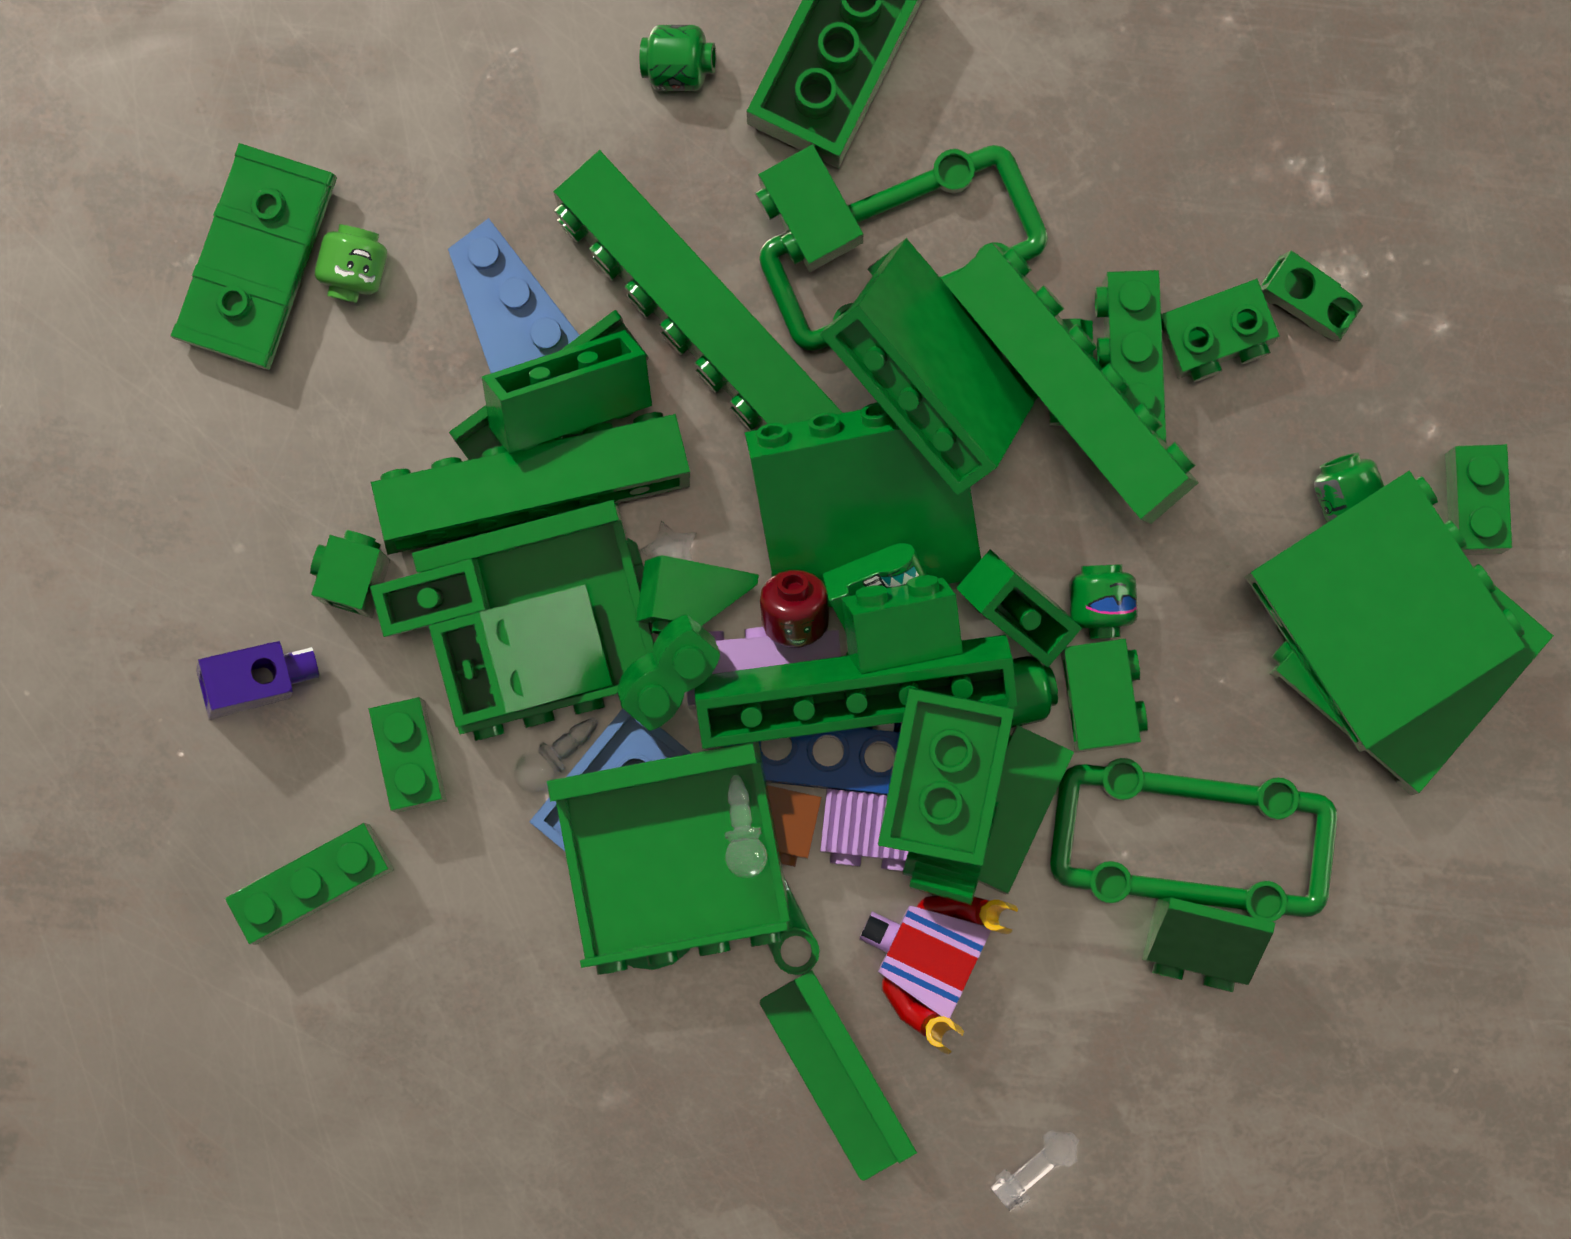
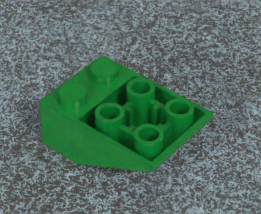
(520, 655)

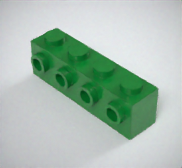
(1134, 336)

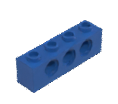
(848, 774)

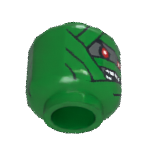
(676, 57)

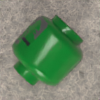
(1346, 483)

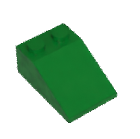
(1205, 942)

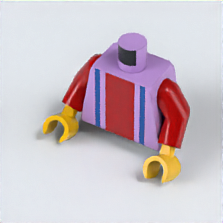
(932, 958)

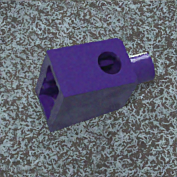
(231, 689)

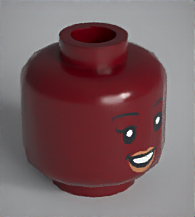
(794, 608)

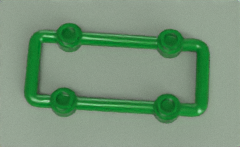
(951, 173)
(1275, 800)

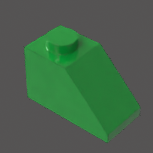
(688, 587)

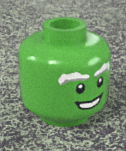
(350, 263)

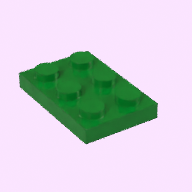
(945, 776)

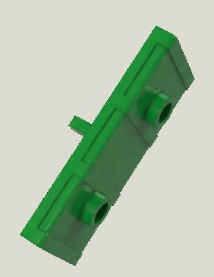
(254, 256)

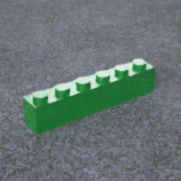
(1072, 382)
(527, 485)
(836, 697)

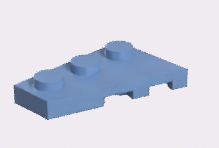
(506, 301)

